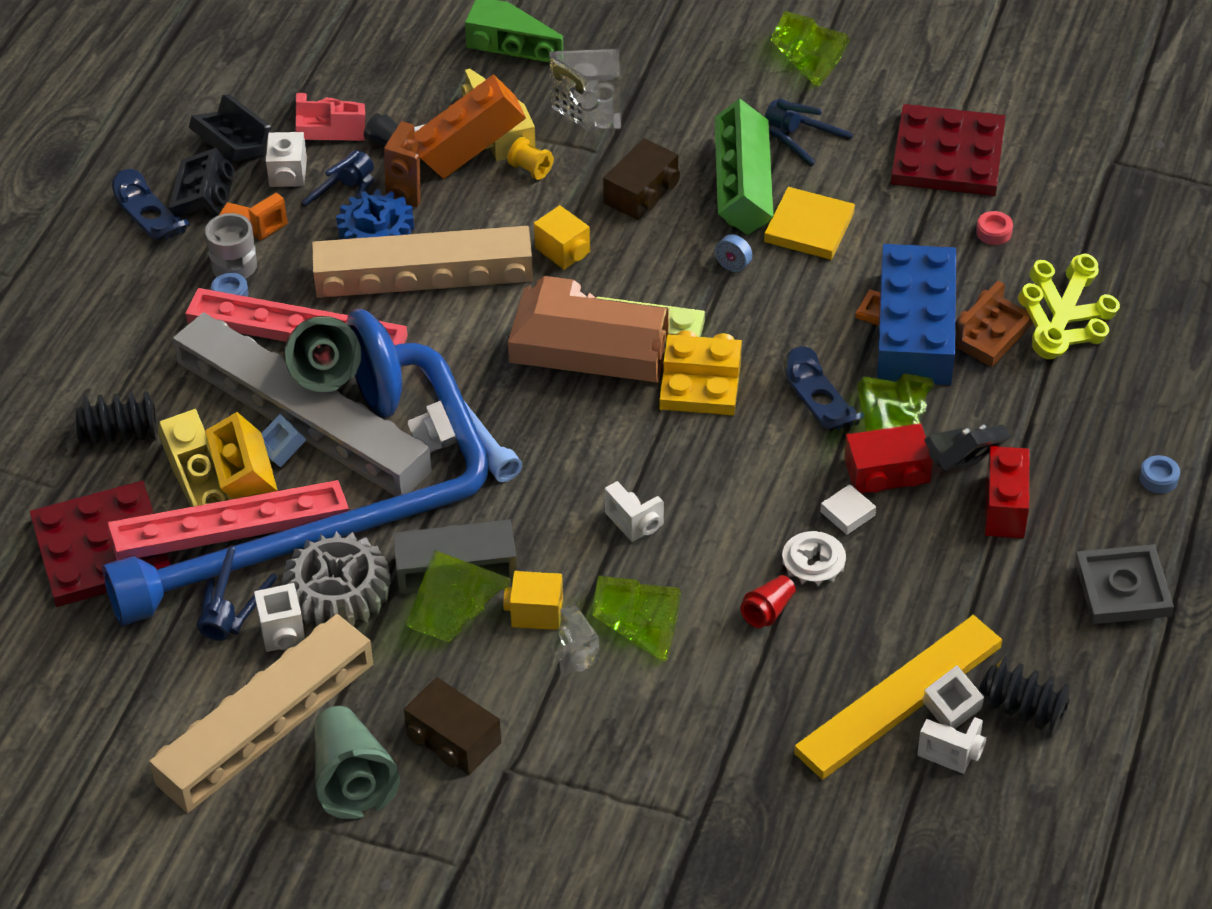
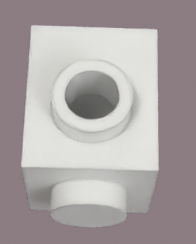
(286, 159)
(279, 617)

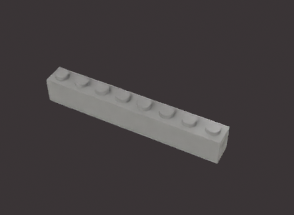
(324, 418)

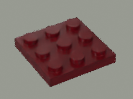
(948, 149)
(77, 539)

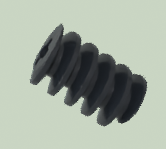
(116, 418)
(1025, 695)

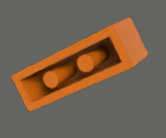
(468, 126)

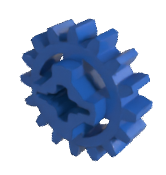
(375, 217)

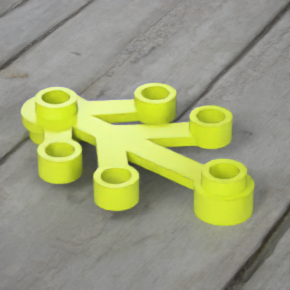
(1050, 338)

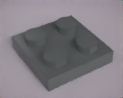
(1123, 584)

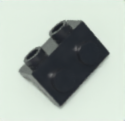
(232, 130)

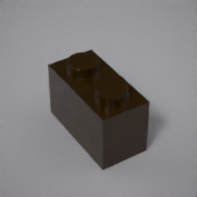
(641, 179)
(452, 726)

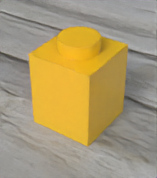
(562, 237)
(535, 600)

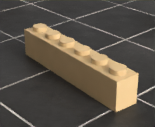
(422, 261)
(261, 713)

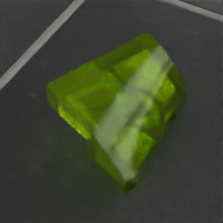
(809, 46)
(893, 403)
(452, 595)
(639, 612)

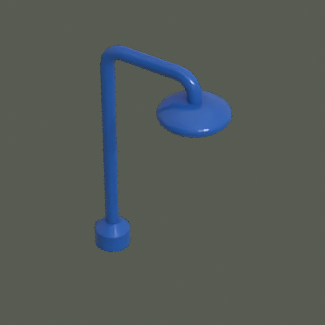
(137, 586)

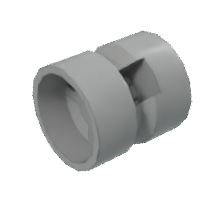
(231, 245)

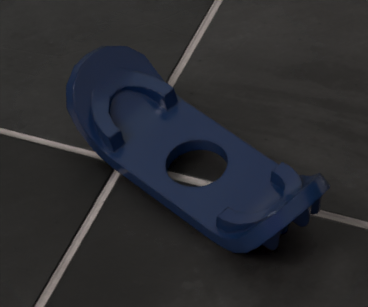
(135, 197)
(807, 378)

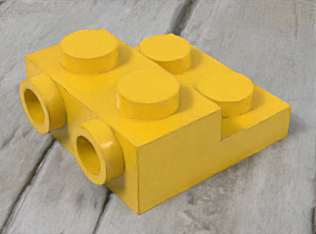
(701, 373)

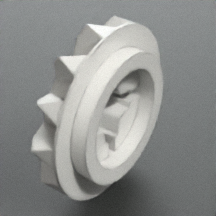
(804, 547)

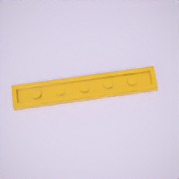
(894, 698)

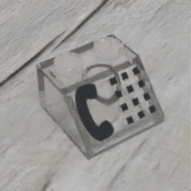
(587, 87)

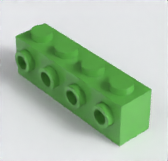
(743, 167)

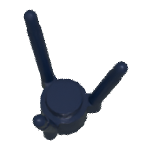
(785, 117)
(351, 170)
(218, 615)

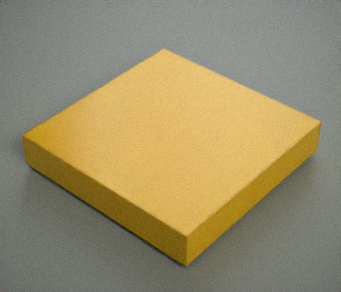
(809, 223)

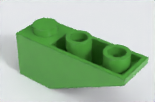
(509, 31)

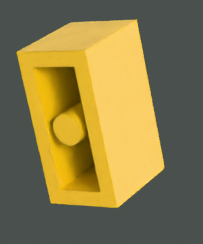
(240, 458)

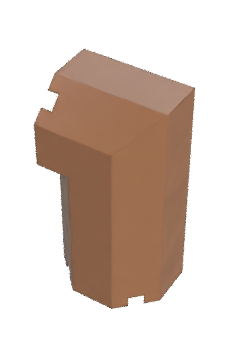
(588, 334)

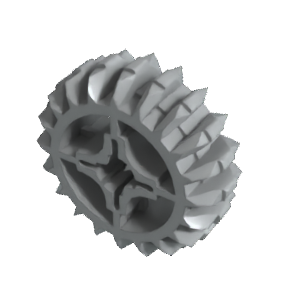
(336, 573)

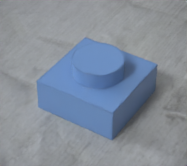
(281, 440)

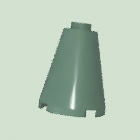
(322, 353)
(351, 766)

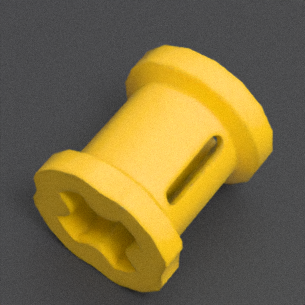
(530, 158)

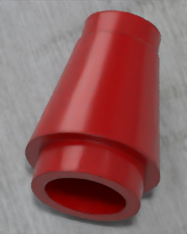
(766, 602)

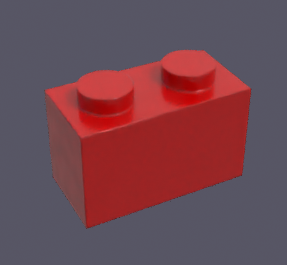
(888, 458)
(1007, 492)

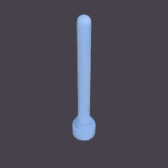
(502, 461)

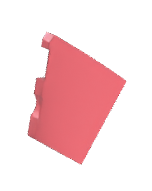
(330, 119)

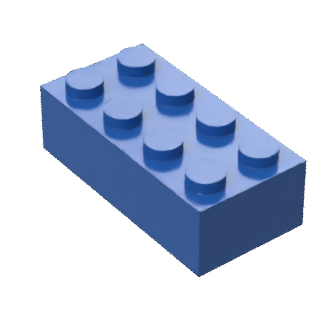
(917, 312)

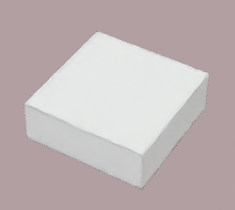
(848, 509)

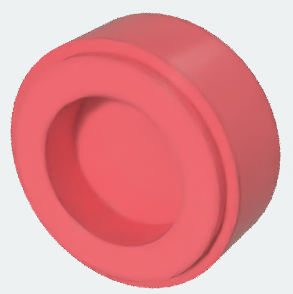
(994, 228)

